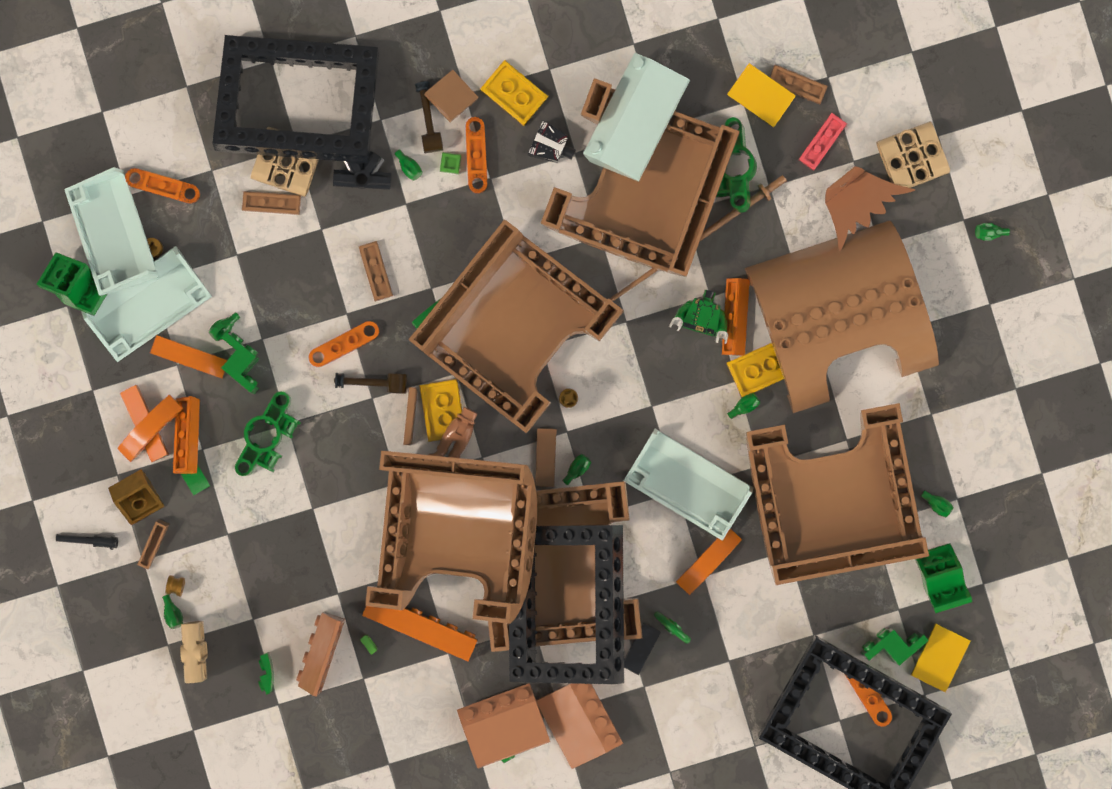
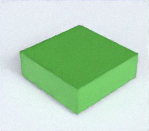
(450, 163)
(369, 644)

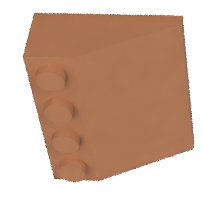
(321, 652)
(579, 723)
(503, 725)

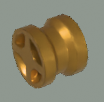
(157, 247)
(567, 396)
(175, 585)

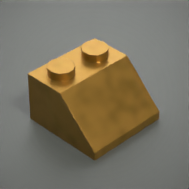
(135, 497)

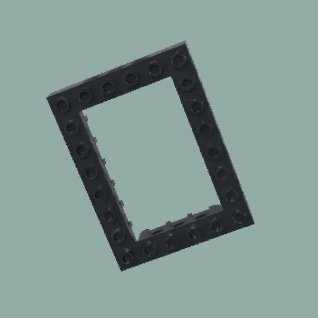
(235, 139)
(608, 613)
(915, 754)

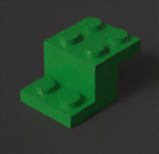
(72, 284)
(241, 362)
(943, 579)
(893, 645)

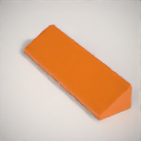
(736, 315)
(138, 410)
(186, 436)

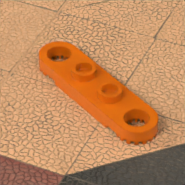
(476, 155)
(162, 185)
(344, 344)
(872, 702)

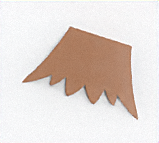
(858, 198)

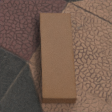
(799, 84)
(271, 203)
(375, 271)
(410, 416)
(545, 457)

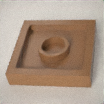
(451, 96)

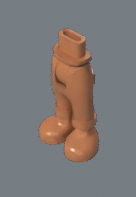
(460, 431)

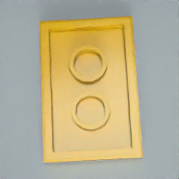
(514, 92)
(761, 95)
(755, 370)
(440, 406)
(940, 658)

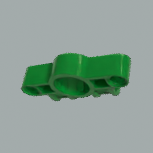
(738, 186)
(252, 452)

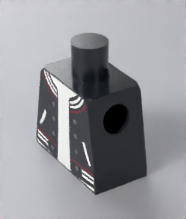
(550, 144)

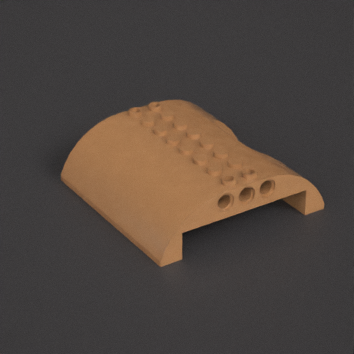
(664, 212)
(841, 302)
(509, 321)
(836, 508)
(457, 522)
(568, 571)

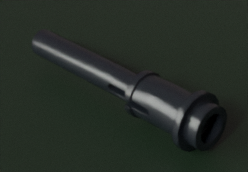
(97, 541)

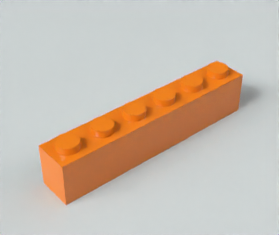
(425, 629)

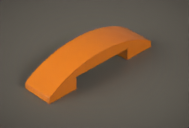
(188, 356)
(149, 427)
(708, 562)

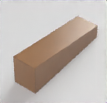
(153, 544)

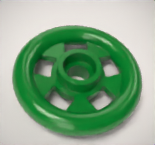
(672, 627)

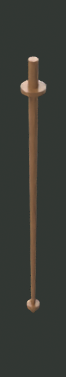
(764, 192)

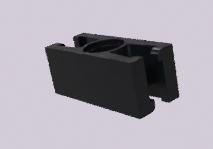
(641, 649)

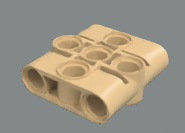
(931, 165)
(300, 181)
(194, 652)

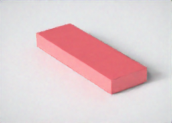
(822, 141)

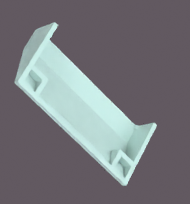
(636, 117)
(111, 231)
(144, 310)
(688, 484)

